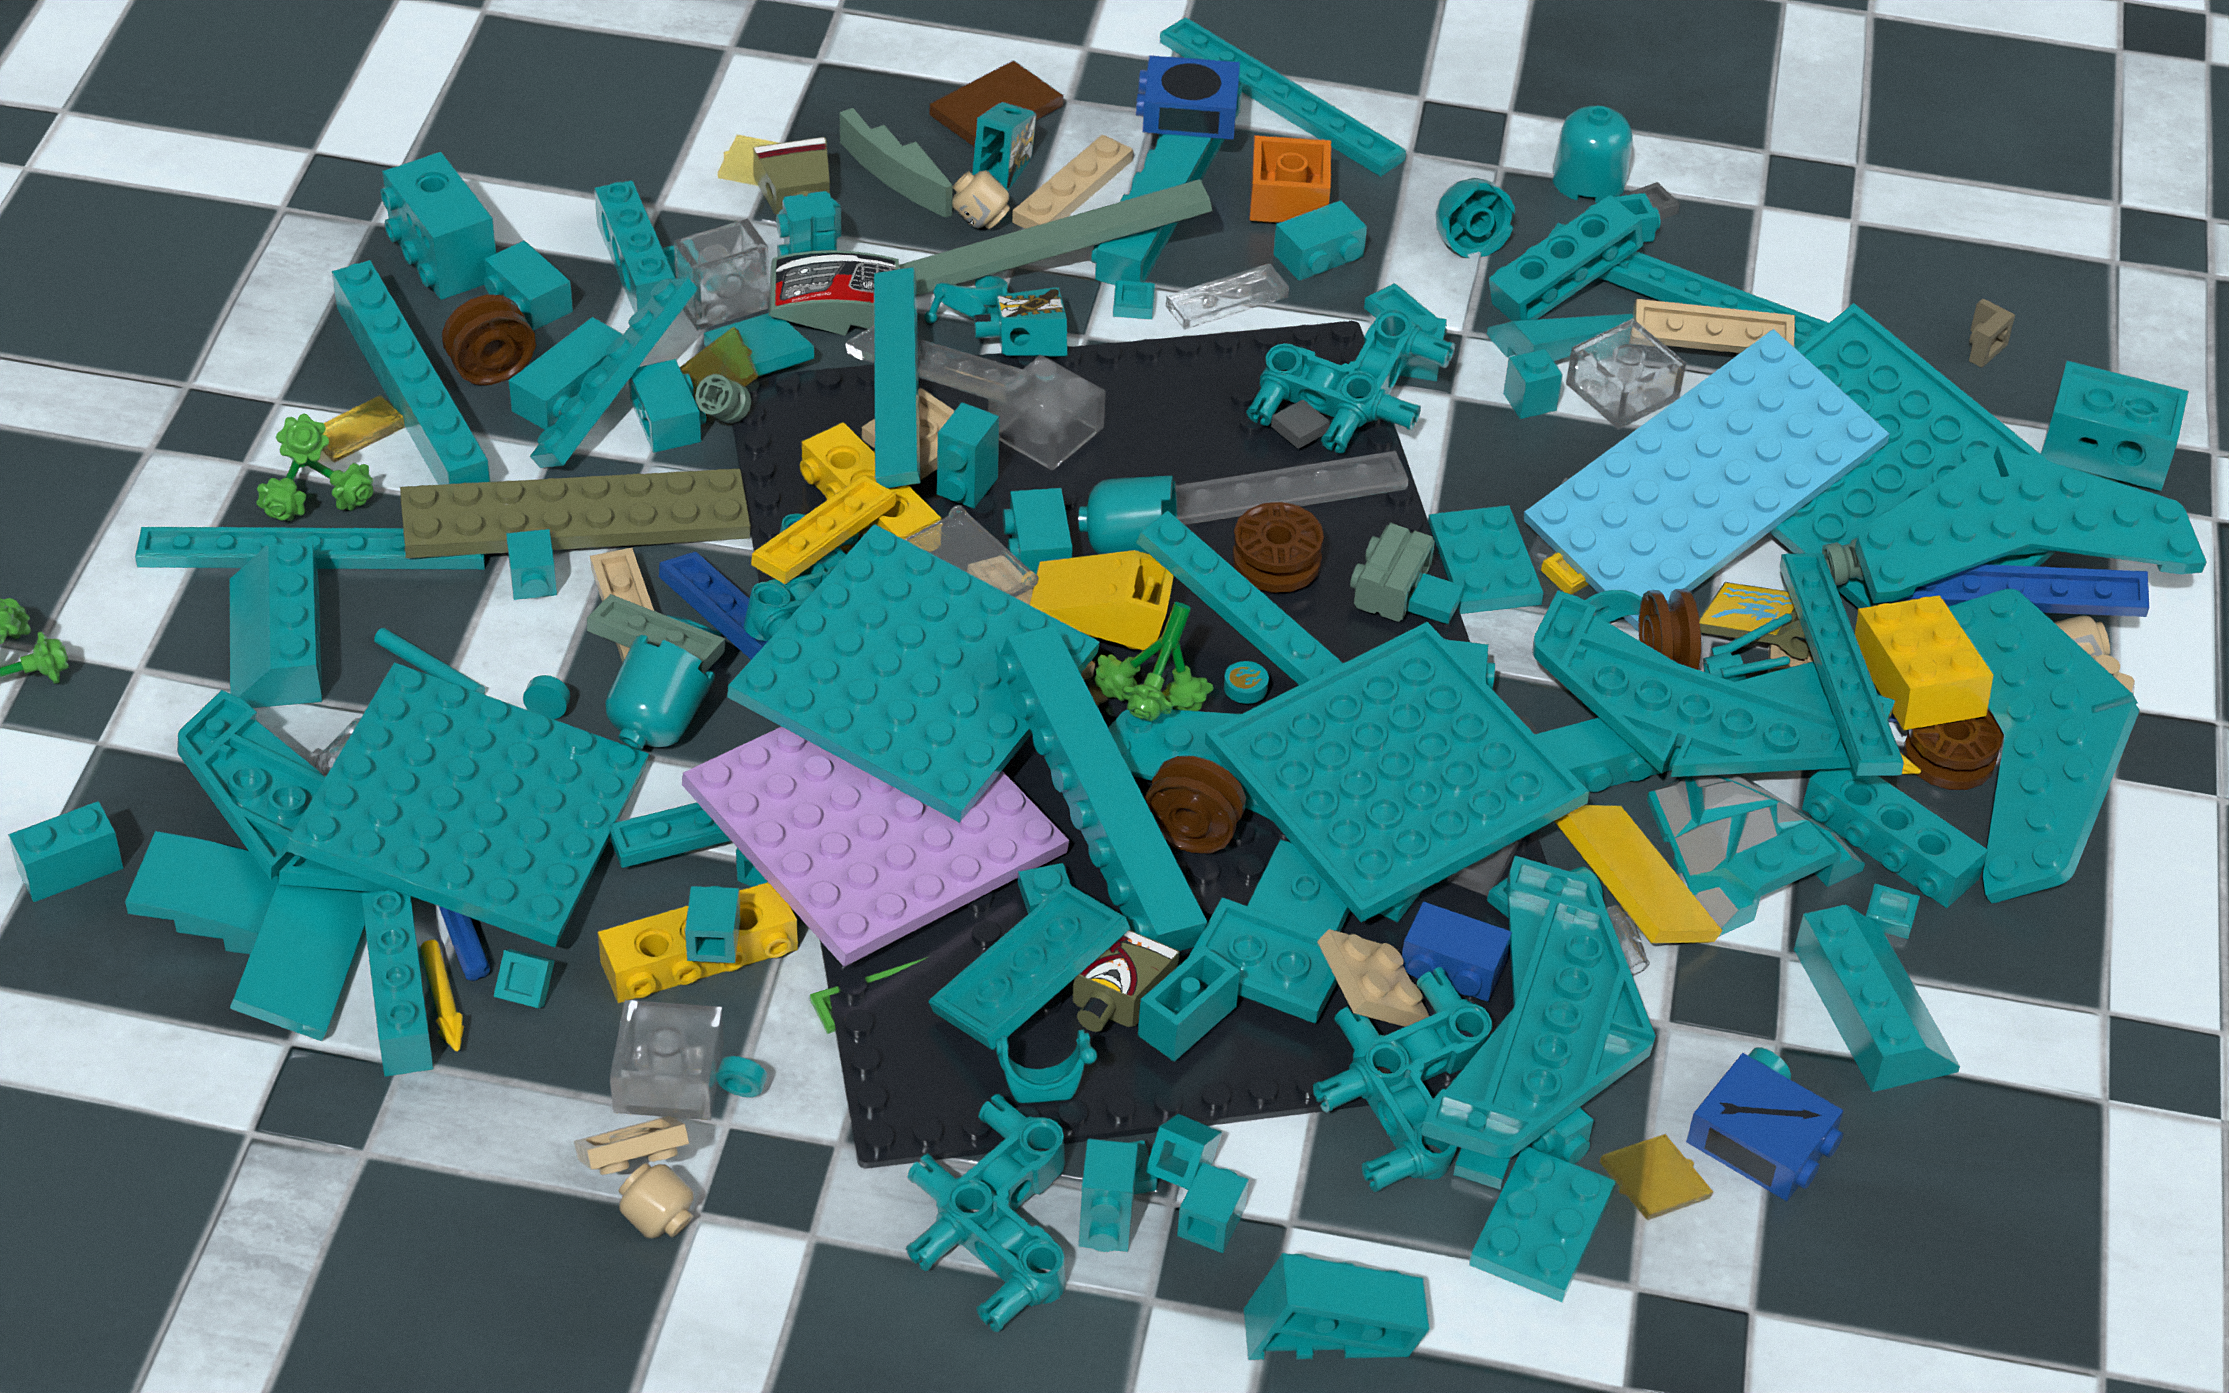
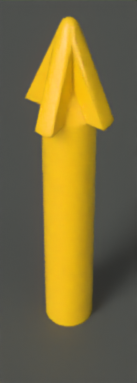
(448, 1018)

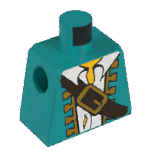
(1006, 134)
(1027, 323)

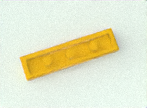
(823, 529)

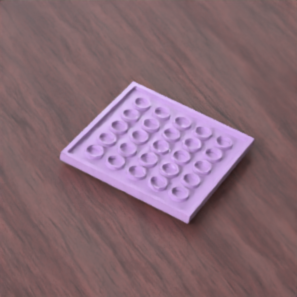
(857, 852)

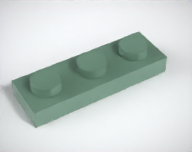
(623, 621)

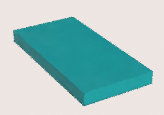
(301, 958)
(1029, 965)

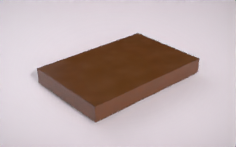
(1005, 84)

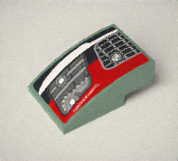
(826, 288)

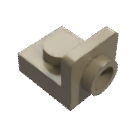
(1990, 331)

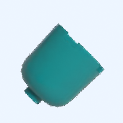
(1593, 154)
(1123, 509)
(656, 694)

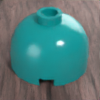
(1474, 217)

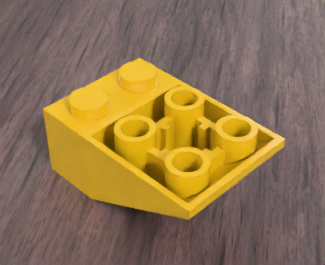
(1107, 595)

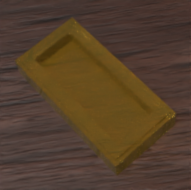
(361, 427)

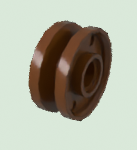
(488, 339)
(1278, 546)
(1671, 626)
(1956, 753)
(1195, 803)

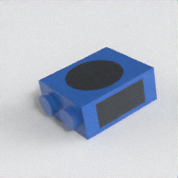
(1188, 97)
(1766, 1127)

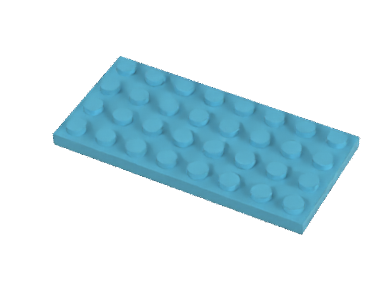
(1707, 474)

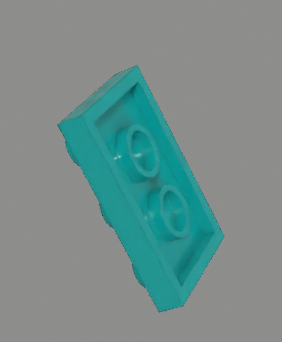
(1486, 557)
(1275, 959)
(1542, 1223)

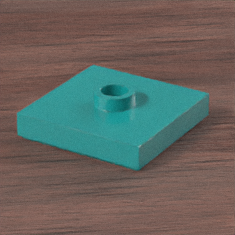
(1298, 893)

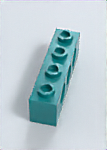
(631, 241)
(1566, 261)
(1896, 832)
(396, 982)

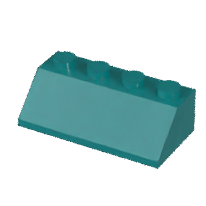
(276, 627)
(1871, 999)

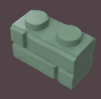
(1392, 571)

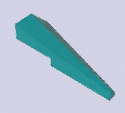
(1554, 335)

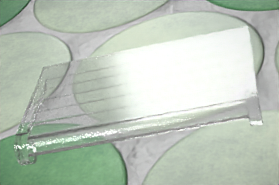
(974, 550)

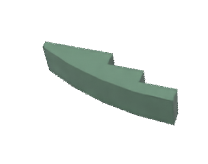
(898, 166)

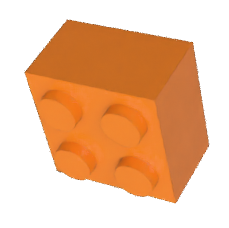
(1289, 177)

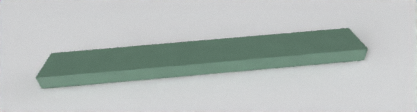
(1061, 236)

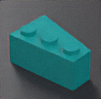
(1335, 1307)

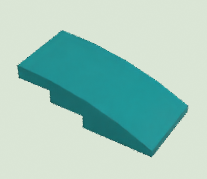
(203, 889)

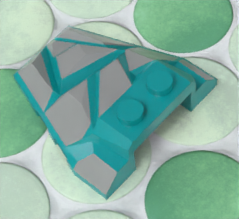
(1743, 843)

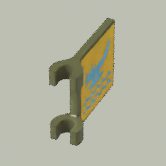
(1743, 608)

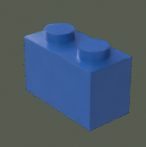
(1464, 947)

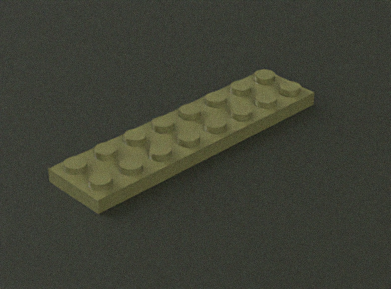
(576, 510)

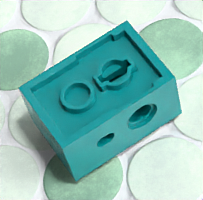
(438, 224)
(2114, 425)

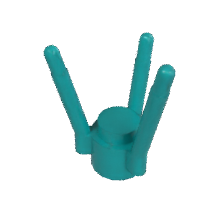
(1731, 666)

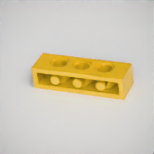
(839, 458)
(653, 952)

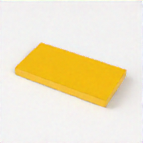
(1638, 875)

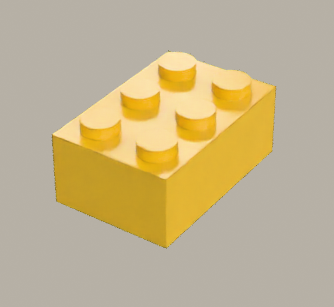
(1923, 662)

